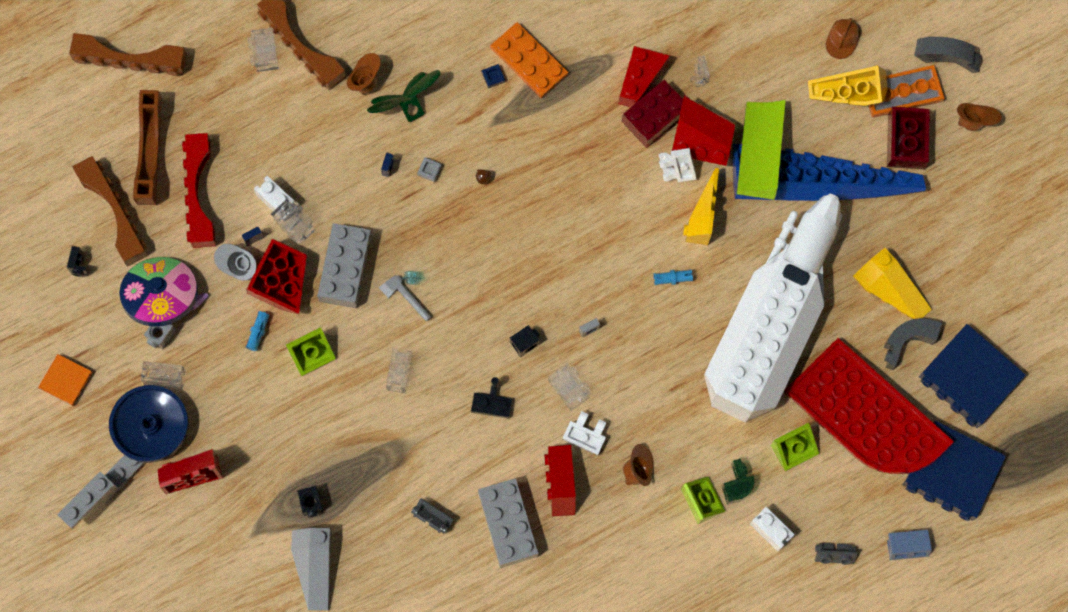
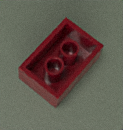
(653, 113)
(908, 137)

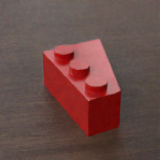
(641, 74)
(561, 480)

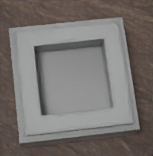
(429, 169)
(589, 327)

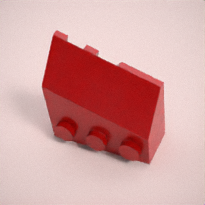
(704, 133)
(279, 277)
(189, 472)

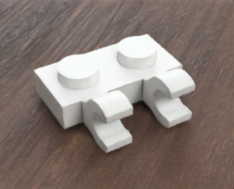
(683, 165)
(583, 437)

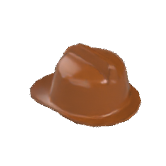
(842, 38)
(364, 74)
(977, 116)
(639, 466)

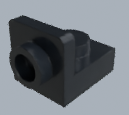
(76, 259)

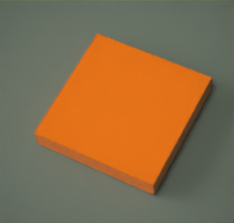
(65, 379)

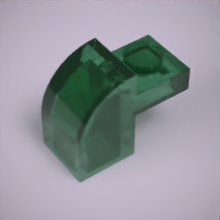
(740, 487)

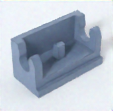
(909, 545)

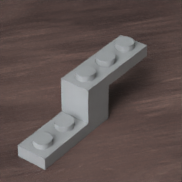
(99, 488)

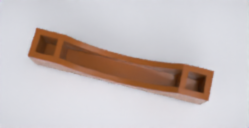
(165, 59)
(324, 67)
(149, 139)
(127, 243)

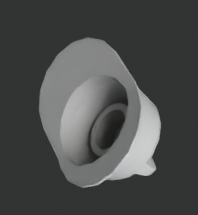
(235, 261)

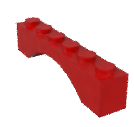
(197, 155)

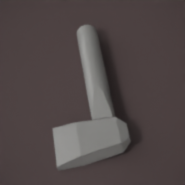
(394, 284)

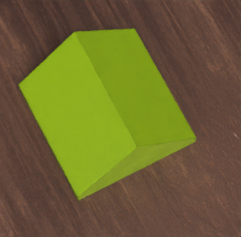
(310, 351)
(795, 447)
(702, 499)

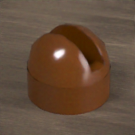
(483, 176)

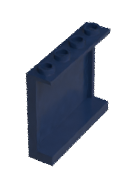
(971, 376)
(959, 476)

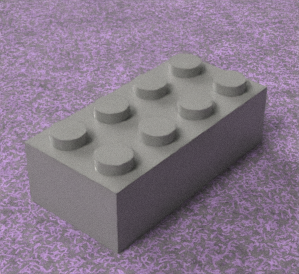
(344, 265)
(507, 523)

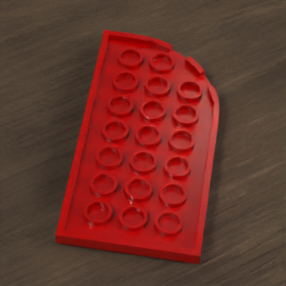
(867, 413)

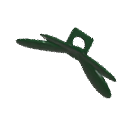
(416, 85)

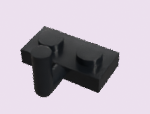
(491, 404)

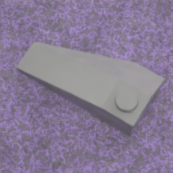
(312, 559)

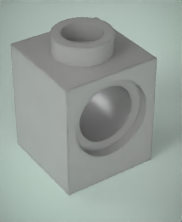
(168, 331)

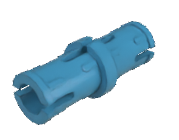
(673, 277)
(257, 331)

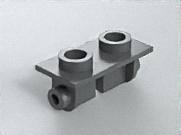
(434, 516)
(844, 554)

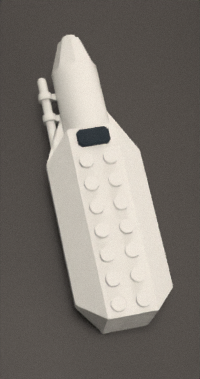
(774, 317)

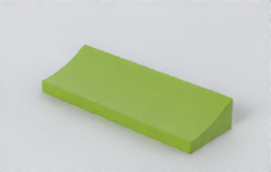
(761, 149)

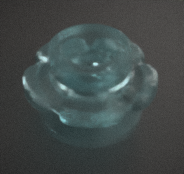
(411, 277)

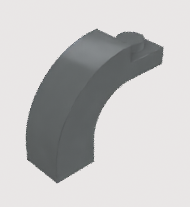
(948, 49)
(915, 329)

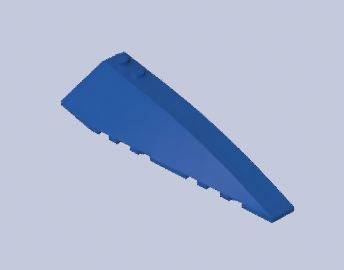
(810, 178)

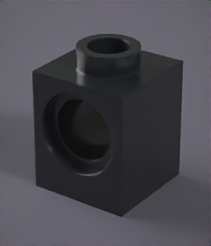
(525, 340)
(304, 495)

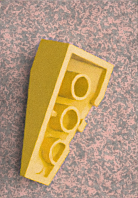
(855, 87)
(701, 221)
(890, 283)

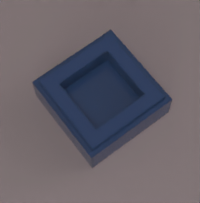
(493, 76)
(387, 164)
(252, 236)

